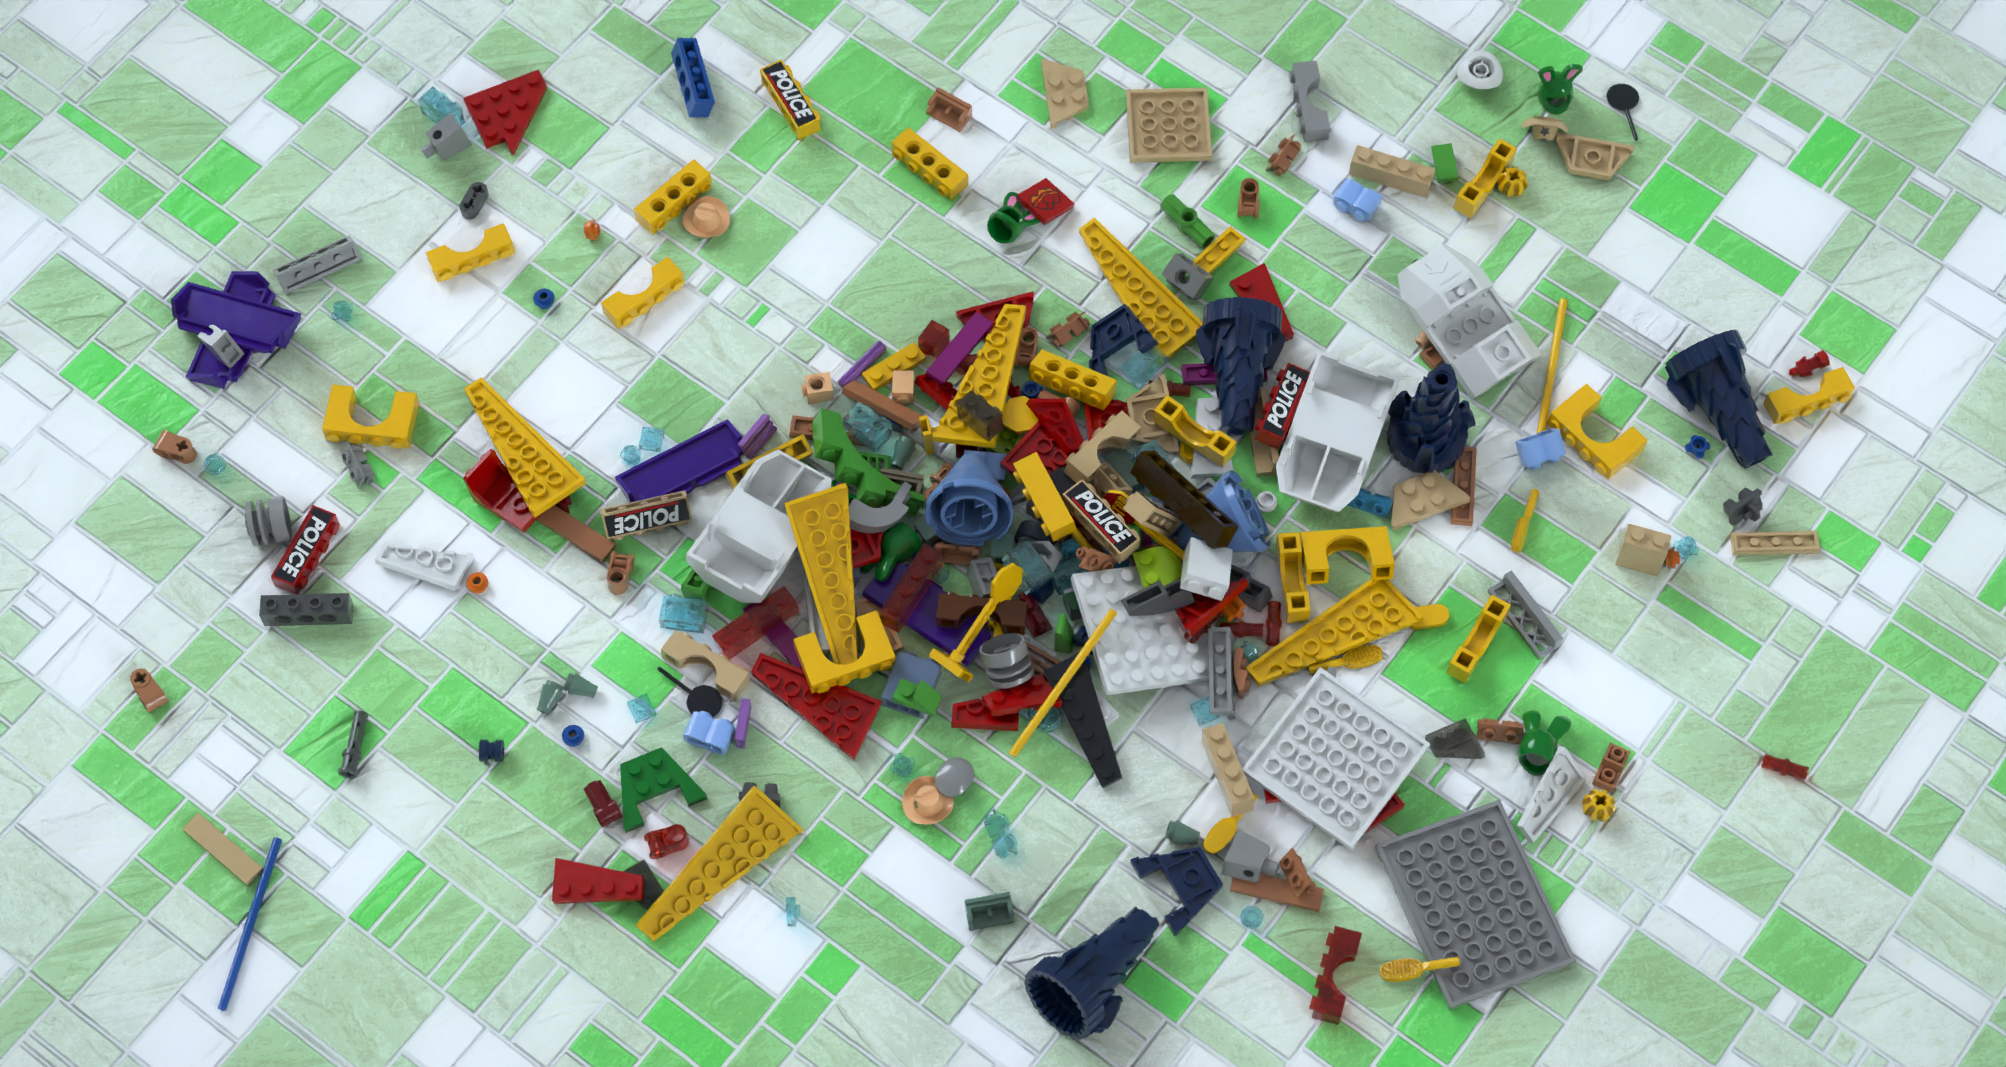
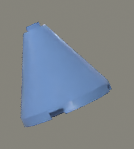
(969, 504)
(1242, 509)

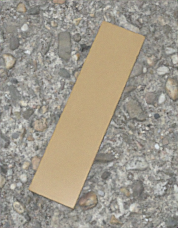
(1775, 543)
(222, 849)

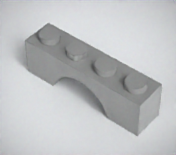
(1313, 121)

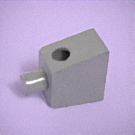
(446, 138)
(1248, 858)

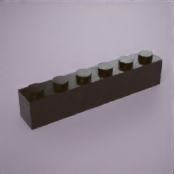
(1184, 499)

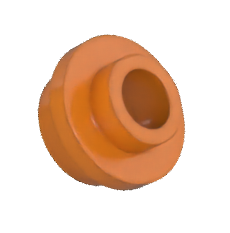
(592, 230)
(1672, 558)
(477, 588)

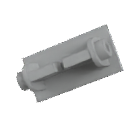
(353, 457)

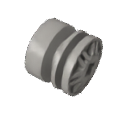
(268, 521)
(1006, 660)

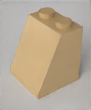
(1643, 549)

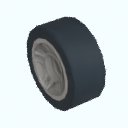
(1031, 531)

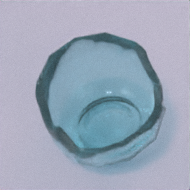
(1050, 722)

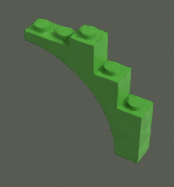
(851, 468)

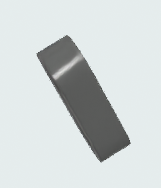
(476, 201)

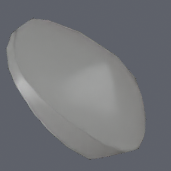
(954, 777)

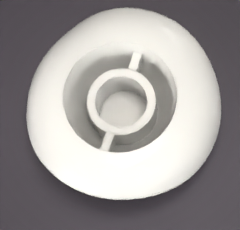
(1480, 70)

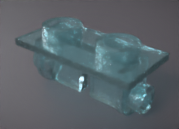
(998, 826)

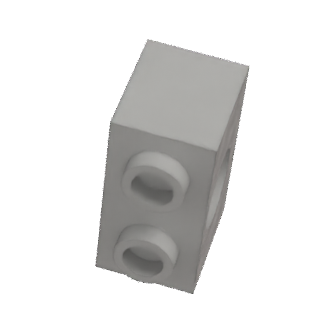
(1198, 278)

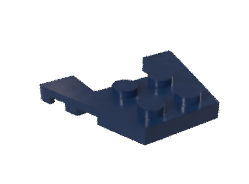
(1116, 332)
(1190, 878)

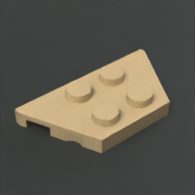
(1064, 91)
(1592, 156)
(1141, 410)
(1423, 498)

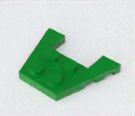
(650, 777)

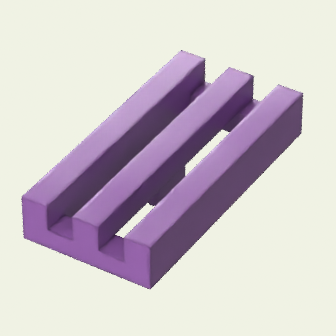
(759, 436)
(743, 723)

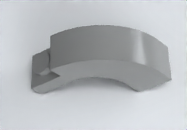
(875, 520)

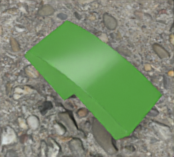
(1444, 163)

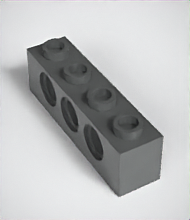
(306, 609)

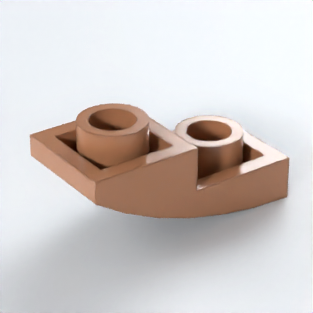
(1241, 680)
(1611, 767)

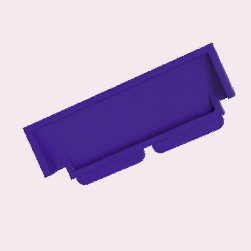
(247, 321)
(205, 367)
(684, 465)
(924, 615)

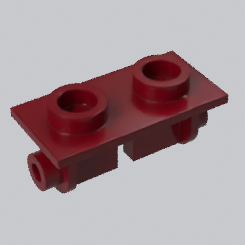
(1036, 619)

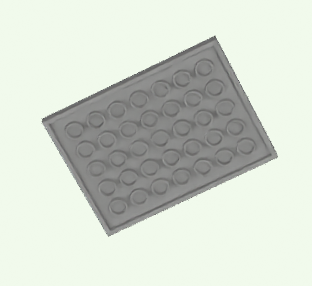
(1475, 900)

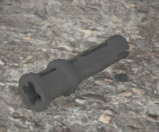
(350, 754)

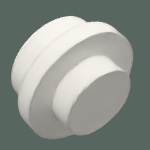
(1266, 501)

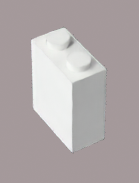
(1206, 569)

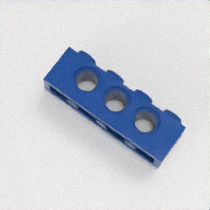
(692, 77)

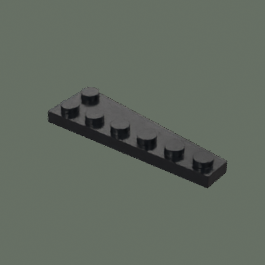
(1087, 720)

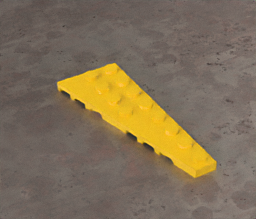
(1141, 290)
(986, 377)
(532, 462)
(824, 543)
(1355, 620)
(737, 845)

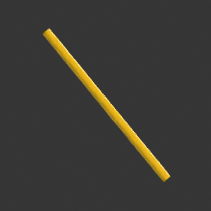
(1552, 365)
(1060, 686)

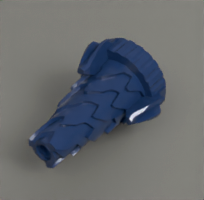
(1241, 341)
(1716, 380)
(1432, 426)
(1079, 986)

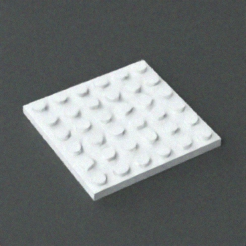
(1137, 650)
(1335, 758)

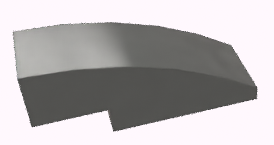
(1256, 594)
(1157, 599)

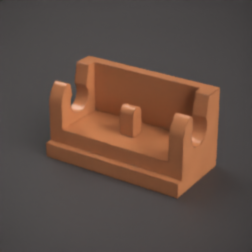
(949, 109)

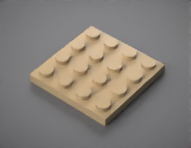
(1168, 125)

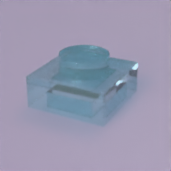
(651, 439)
(641, 708)
(1201, 711)
(792, 911)

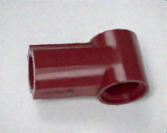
(604, 807)

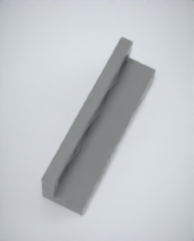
(317, 264)
(1533, 615)
(1221, 671)

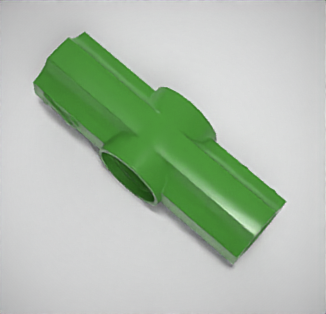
(1195, 228)

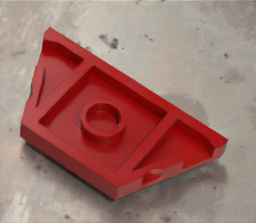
(993, 309)
(1097, 418)
(865, 548)
(1205, 608)

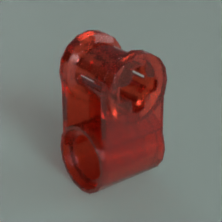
(665, 841)

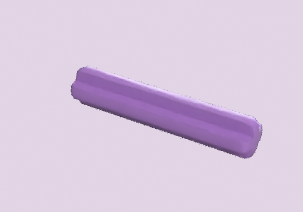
(863, 363)

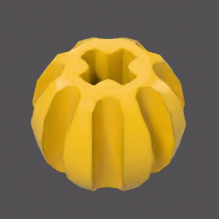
(1512, 181)
(1602, 811)

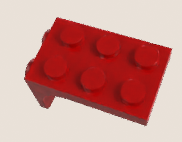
(496, 491)

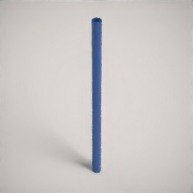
(249, 925)

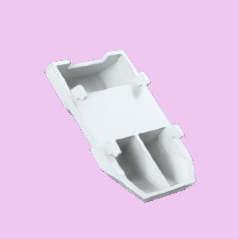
(1465, 319)
(1334, 432)
(751, 533)

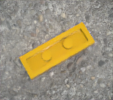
(1220, 250)
(903, 360)

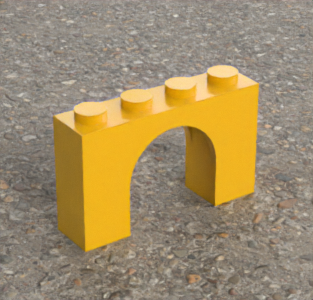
(394, 431)
(1605, 457)
(1369, 542)
(823, 673)

